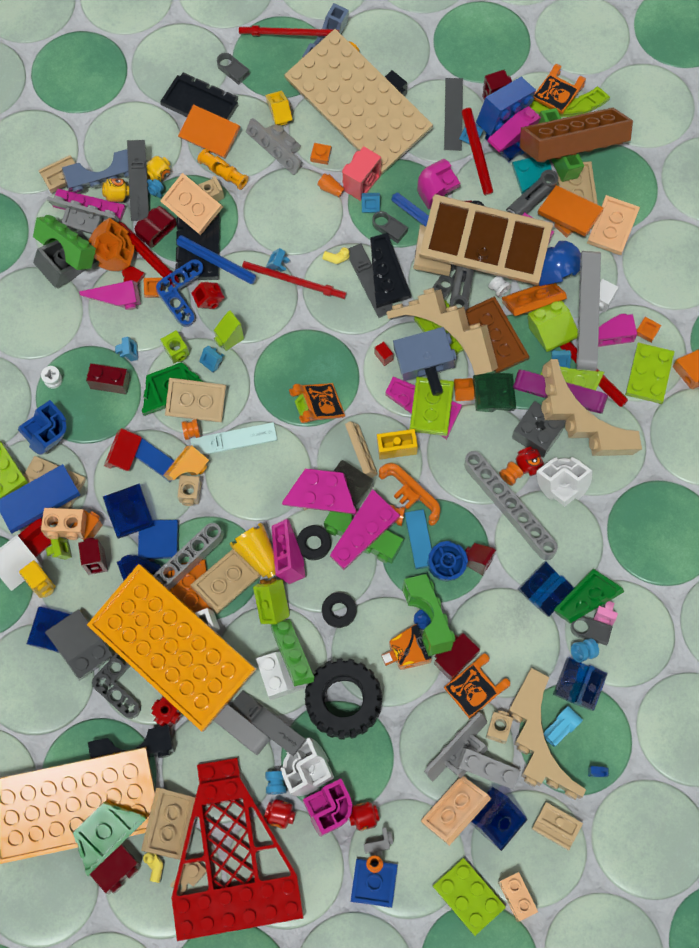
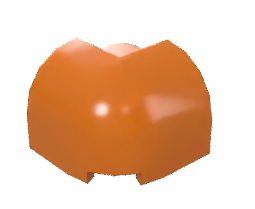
(112, 246)

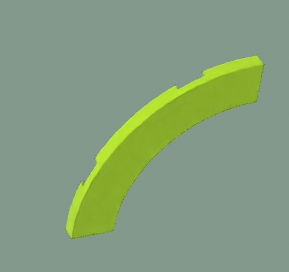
(580, 105)

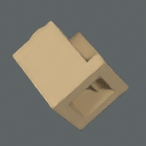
(213, 188)

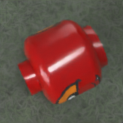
(529, 461)
(279, 814)
(364, 816)

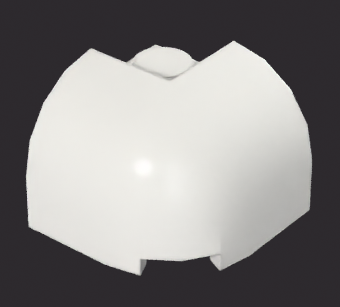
(564, 479)
(306, 769)

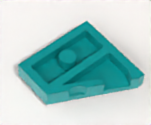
(529, 171)

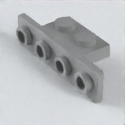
(276, 143)
(81, 217)
(451, 754)

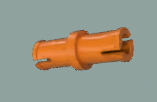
(374, 869)

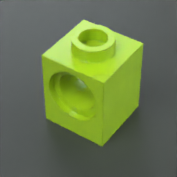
(172, 340)

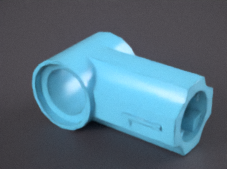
(565, 723)

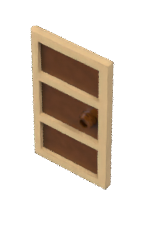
(486, 239)

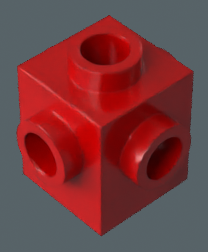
(207, 295)
(170, 718)

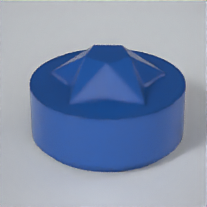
(421, 619)

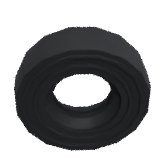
(318, 553)
(339, 622)

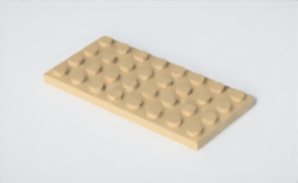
(358, 99)

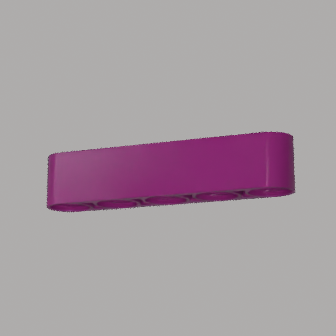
(535, 385)

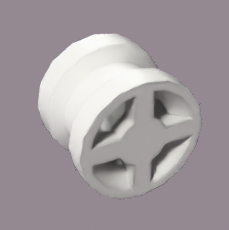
(500, 286)
(55, 379)

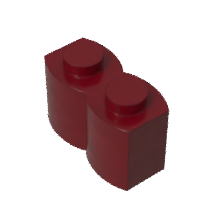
(155, 226)

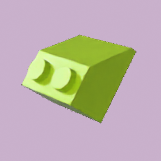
(552, 325)

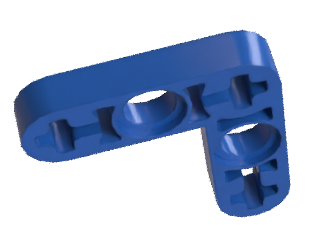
(174, 294)

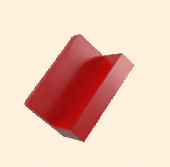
(123, 450)
(34, 538)

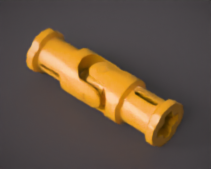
(222, 168)

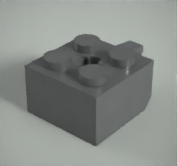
(529, 436)

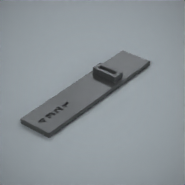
(453, 113)
(137, 179)
(364, 272)
(268, 723)

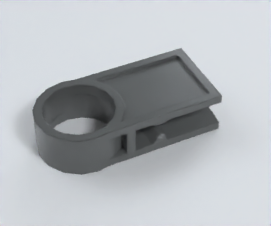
(234, 70)
(394, 228)
(596, 630)

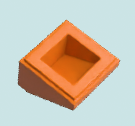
(464, 389)

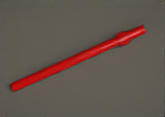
(256, 30)
(327, 290)

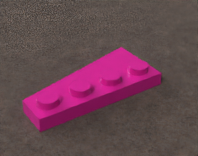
(403, 394)
(366, 527)

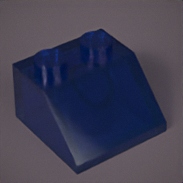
(128, 511)
(499, 819)

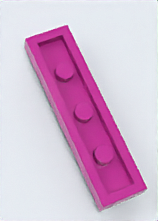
(85, 200)

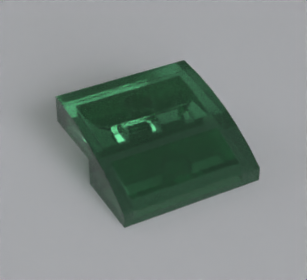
(494, 392)

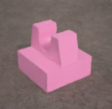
(606, 614)

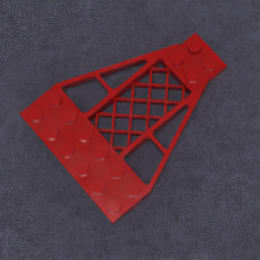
(235, 906)

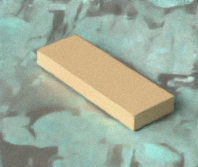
(361, 449)

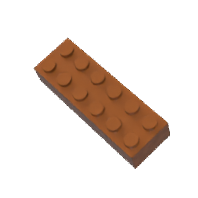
(575, 134)

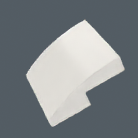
(14, 557)

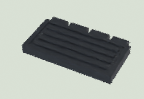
(186, 92)
(209, 239)

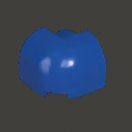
(560, 262)
(44, 428)

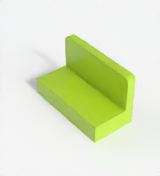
(271, 602)

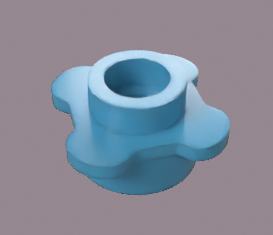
(155, 187)

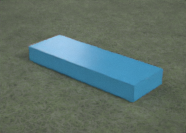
(418, 537)

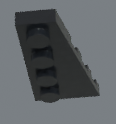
(387, 274)

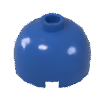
(447, 561)

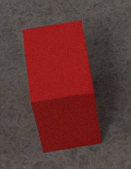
(383, 353)

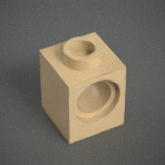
(189, 482)
(493, 733)

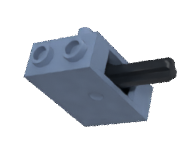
(425, 355)

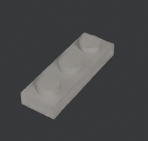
(488, 768)

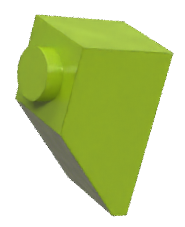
(228, 331)

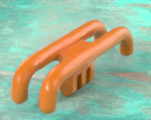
(411, 490)

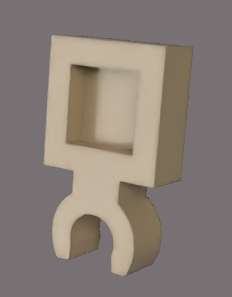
(191, 875)

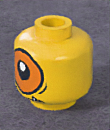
(158, 168)
(115, 190)

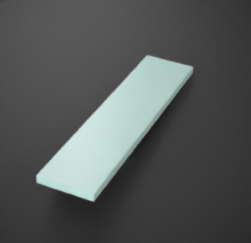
(235, 439)

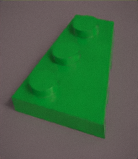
(587, 596)

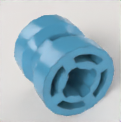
(584, 650)
(276, 783)

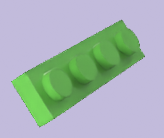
(292, 653)

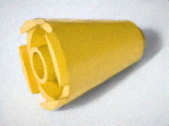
(256, 550)

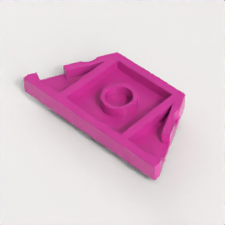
(321, 492)

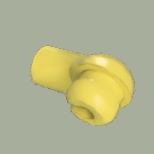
(337, 258)
(155, 864)

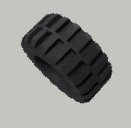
(343, 726)

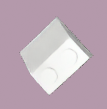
(276, 676)

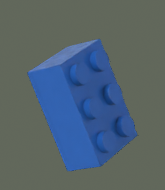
(504, 104)

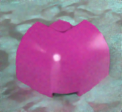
(437, 180)
(329, 807)

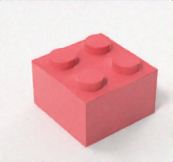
(361, 172)

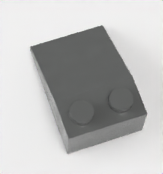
(53, 265)
(79, 645)

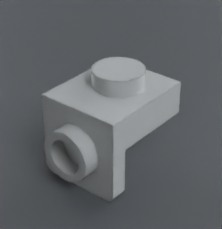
(377, 847)

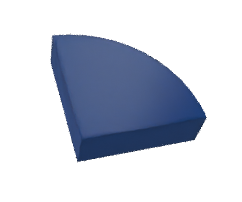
(595, 771)

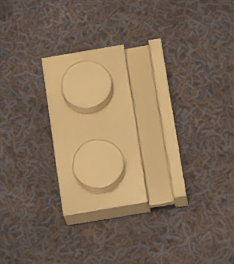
(53, 174)
(557, 826)

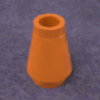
(330, 185)

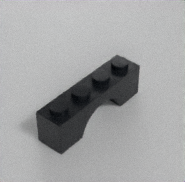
(158, 743)

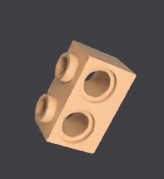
(65, 518)
(518, 897)

